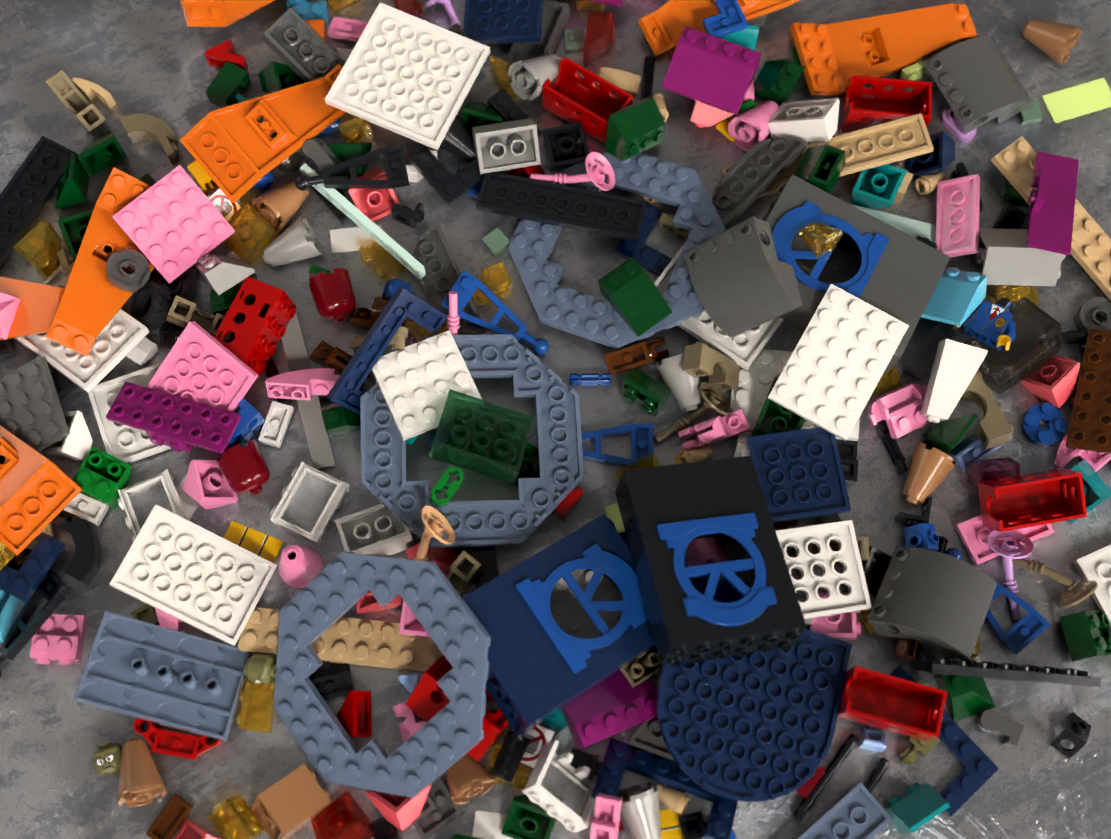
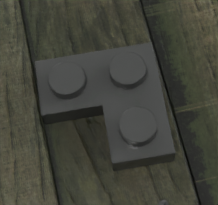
(441, 810)

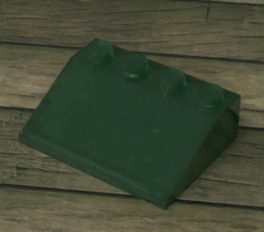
(481, 437)

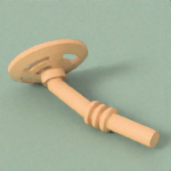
(433, 528)

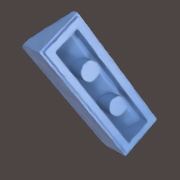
(970, 450)

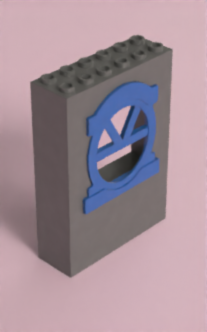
(894, 270)

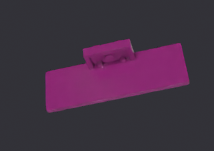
(1052, 203)
(173, 419)

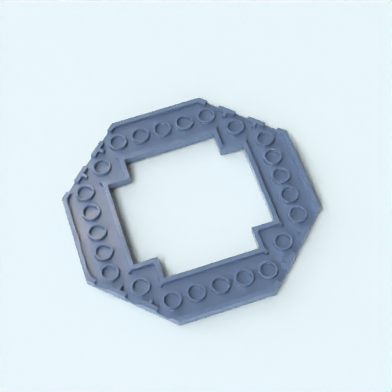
(595, 317)
(492, 520)
(447, 622)

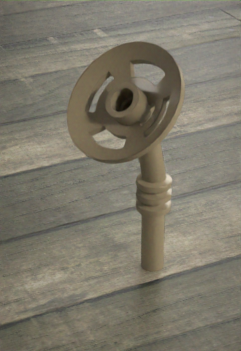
(711, 403)
(1074, 591)

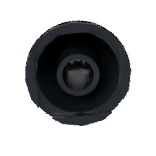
(459, 140)

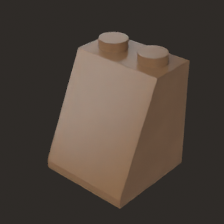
(290, 803)

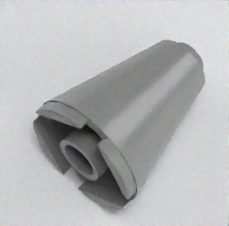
(531, 74)
(293, 245)
(682, 385)
(641, 811)

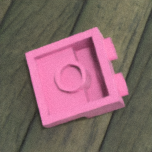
(837, 626)
(59, 640)

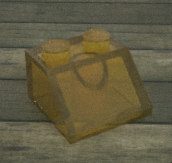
(250, 234)
(40, 249)

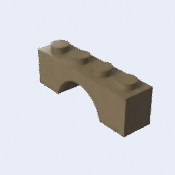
(993, 428)

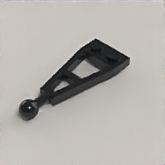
(394, 166)
(55, 592)

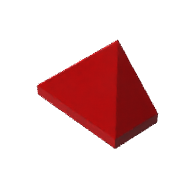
(356, 714)

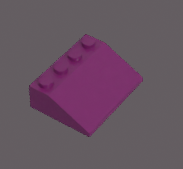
(711, 70)
(609, 709)

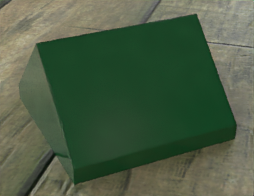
(348, 151)
(73, 184)

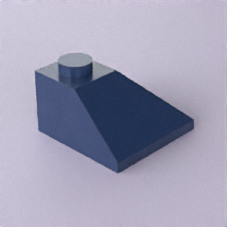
(938, 160)

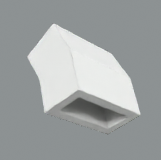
(143, 352)

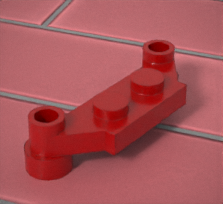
(173, 742)

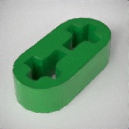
(443, 483)

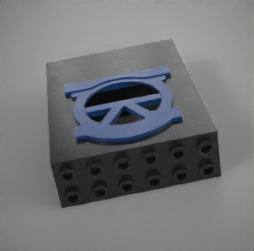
(697, 500)

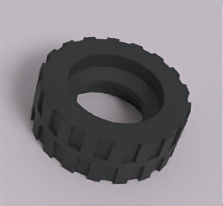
(151, 304)

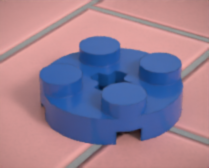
(1055, 423)

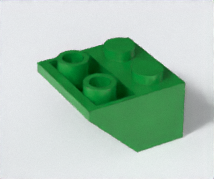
(102, 477)

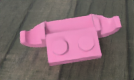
(900, 409)
(1066, 455)

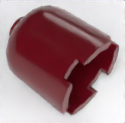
(333, 294)
(245, 468)

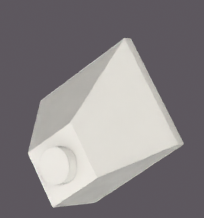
(77, 444)

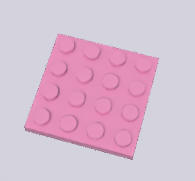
(174, 224)
(203, 371)

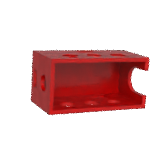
(579, 104)
(886, 105)
(257, 336)
(1032, 499)
(430, 699)
(892, 703)

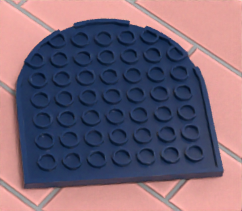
(754, 720)

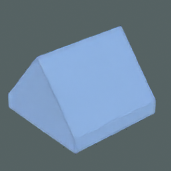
(409, 681)
(872, 740)

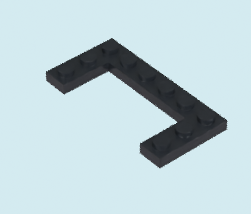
(454, 187)

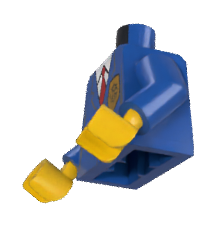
(992, 324)

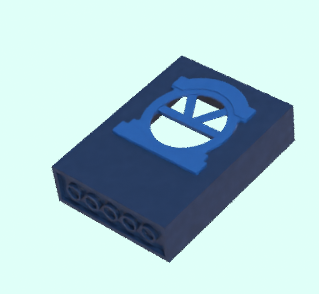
(530, 658)

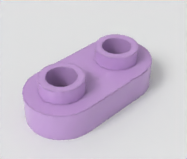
(950, 124)

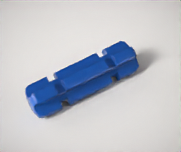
(589, 379)

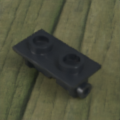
(510, 756)

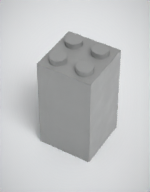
(1010, 262)

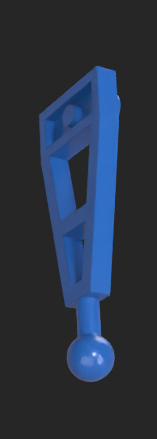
(466, 287)
(640, 443)
(1024, 630)

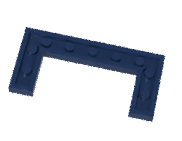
(646, 256)
(401, 305)
(26, 580)
(625, 756)
(976, 764)

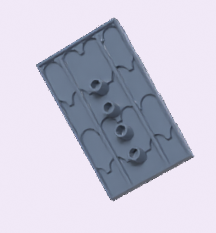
(163, 676)

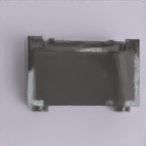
(1035, 343)

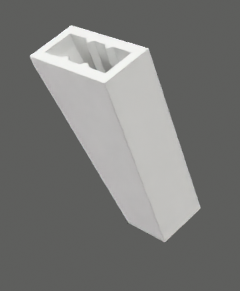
(950, 376)

